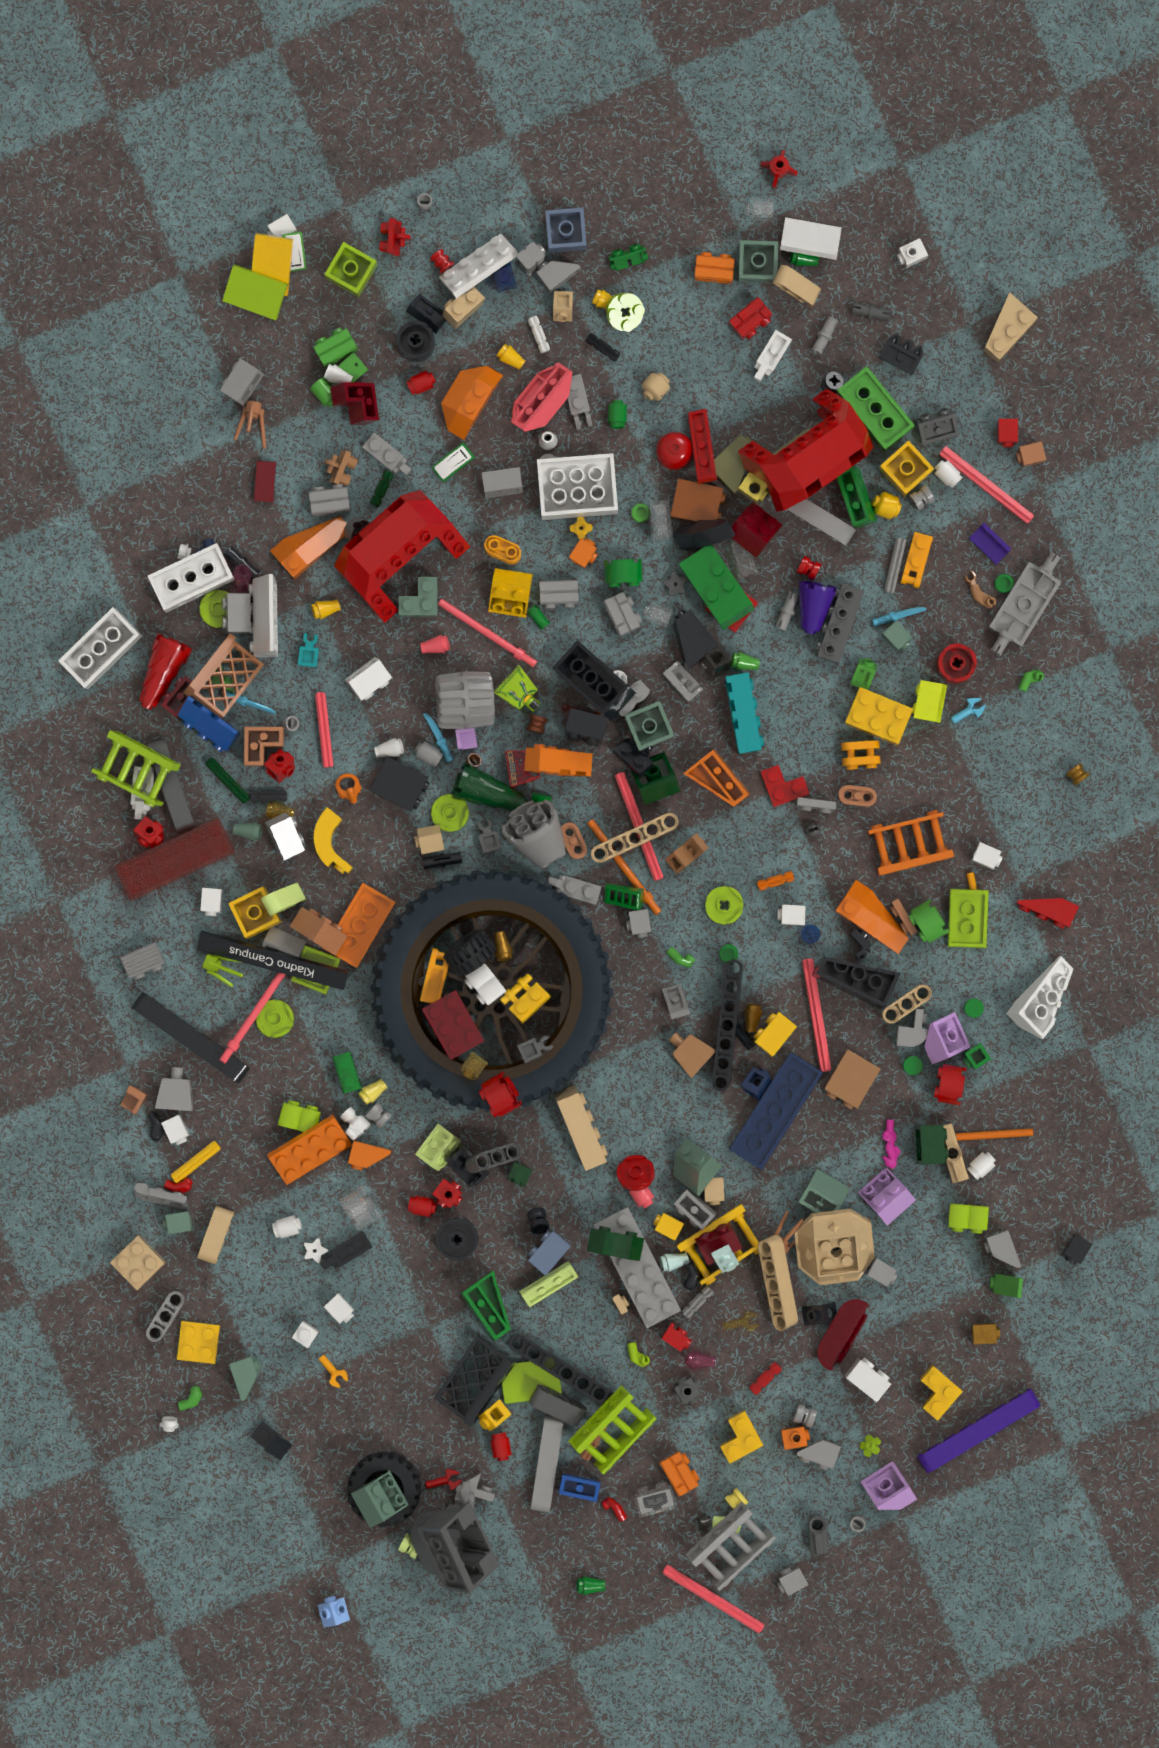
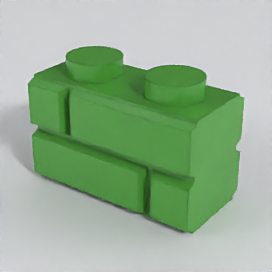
(335, 347)

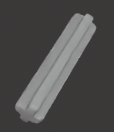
(895, 565)

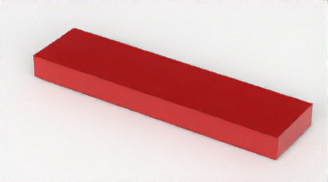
(702, 446)

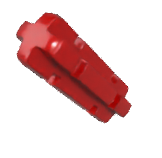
(765, 1378)

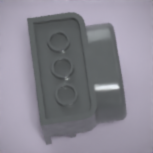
(453, 1547)

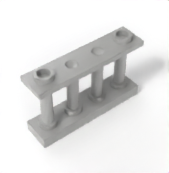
(723, 1530)

